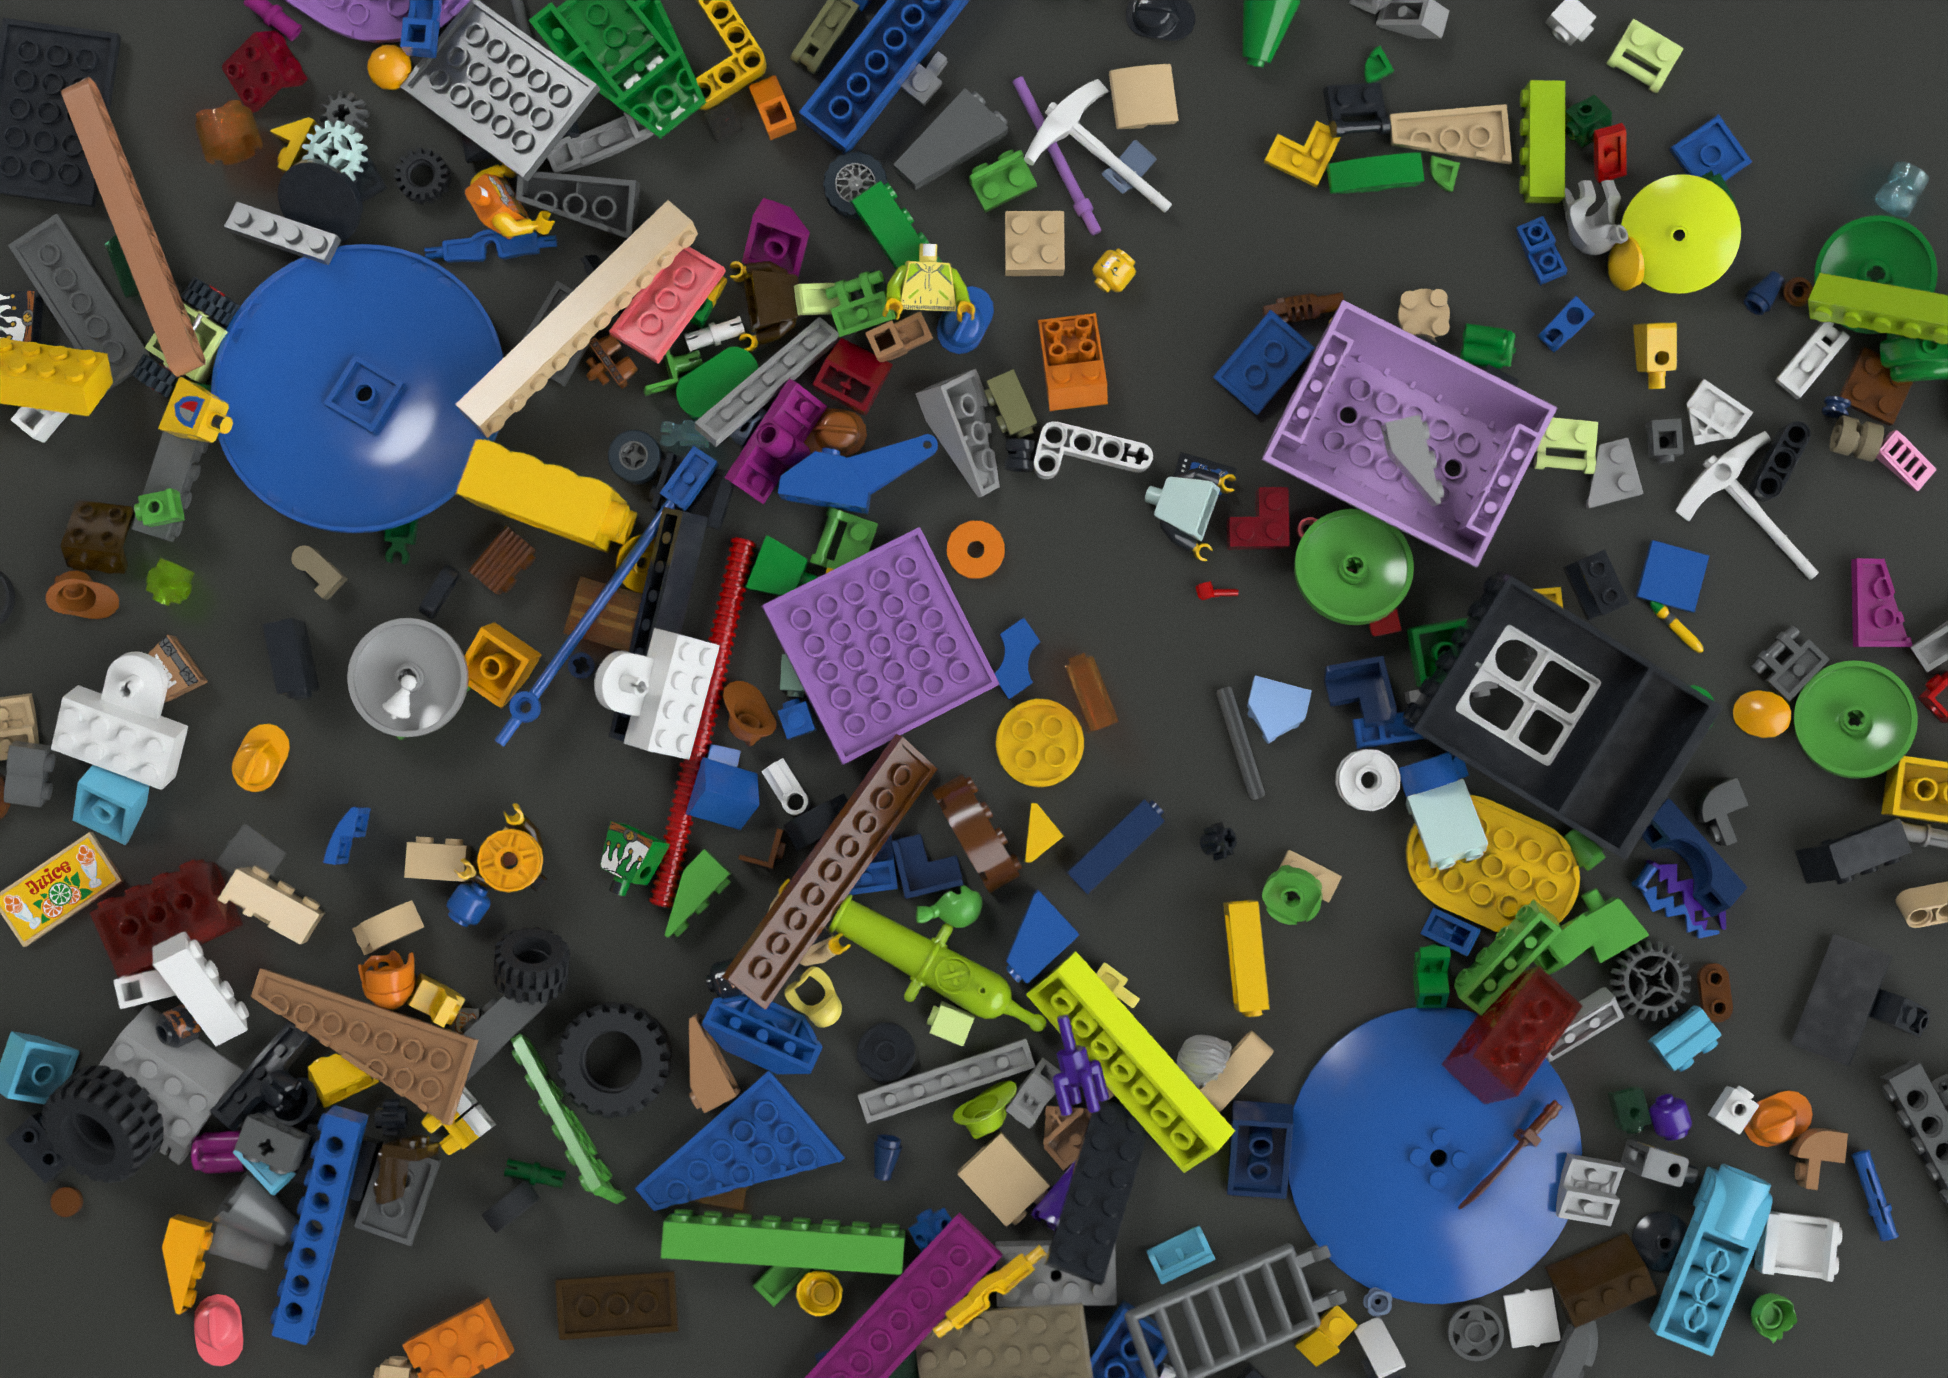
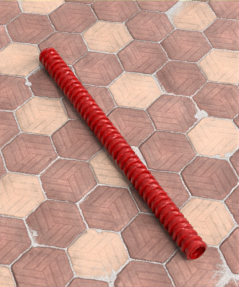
(722, 635)

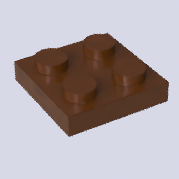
(1873, 390)

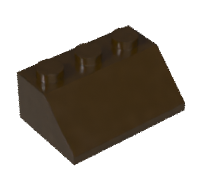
(1600, 1280)

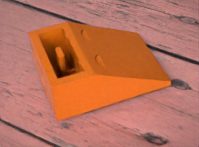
(1073, 362)

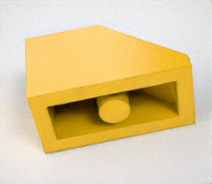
(337, 1079)

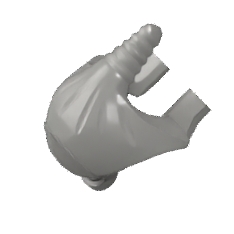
(1595, 232)

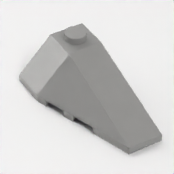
(958, 420)

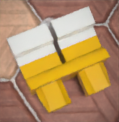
(462, 1131)

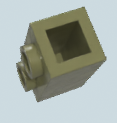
(1013, 407)

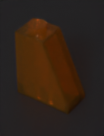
(1090, 693)

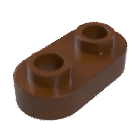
(1713, 993)

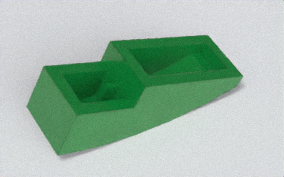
(1375, 173)

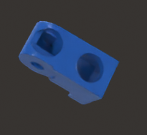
(1565, 324)

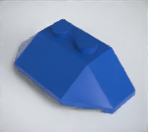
(768, 1037)

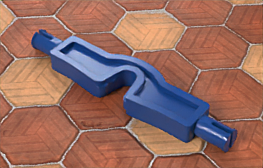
(474, 248)

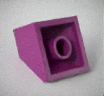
(776, 236)

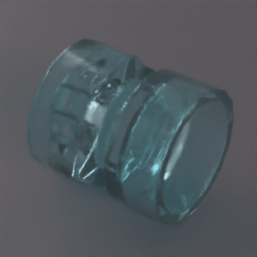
(1903, 185)

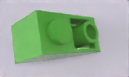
(1568, 944)

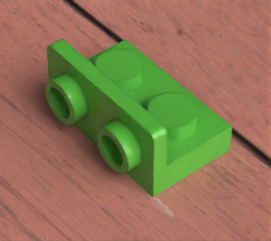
(1001, 180)

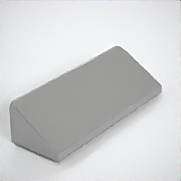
(1598, 1013)

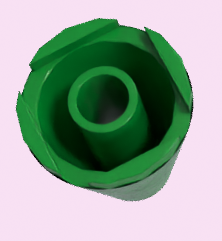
(1265, 27)

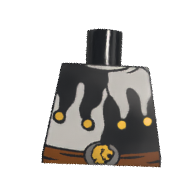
(21, 316)

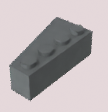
(590, 200)

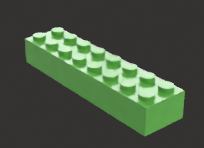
(783, 1242)

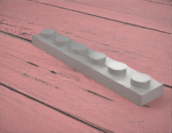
(767, 381)
(946, 1080)

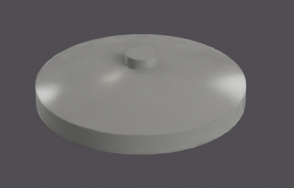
(404, 649)

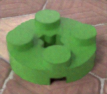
(1296, 880)

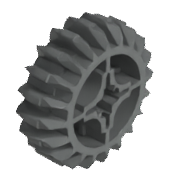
(1657, 969)

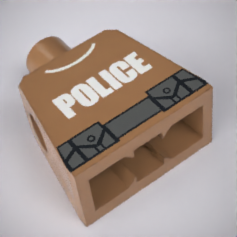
(180, 668)

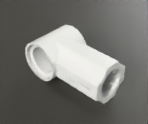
(785, 785)

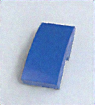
(1540, 250)

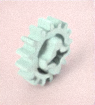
(337, 141)

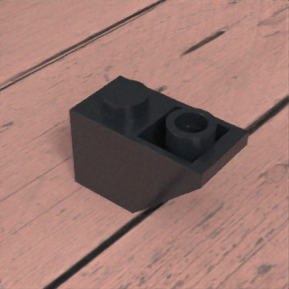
(1900, 1013)

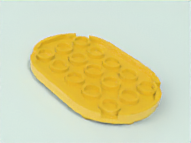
(1519, 865)

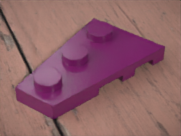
(1874, 608)

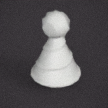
(399, 704)

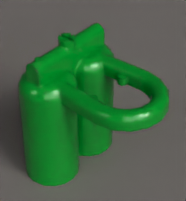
(1487, 346)

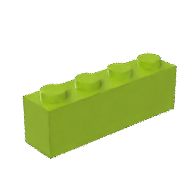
(1543, 141)

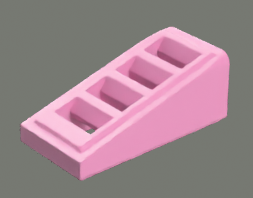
(1890, 462)

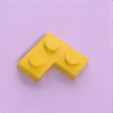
(1305, 161)

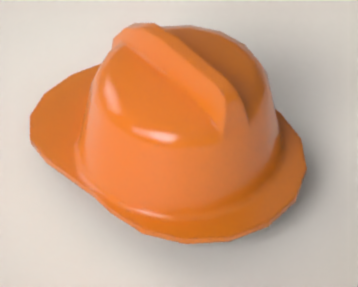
(1779, 1119)

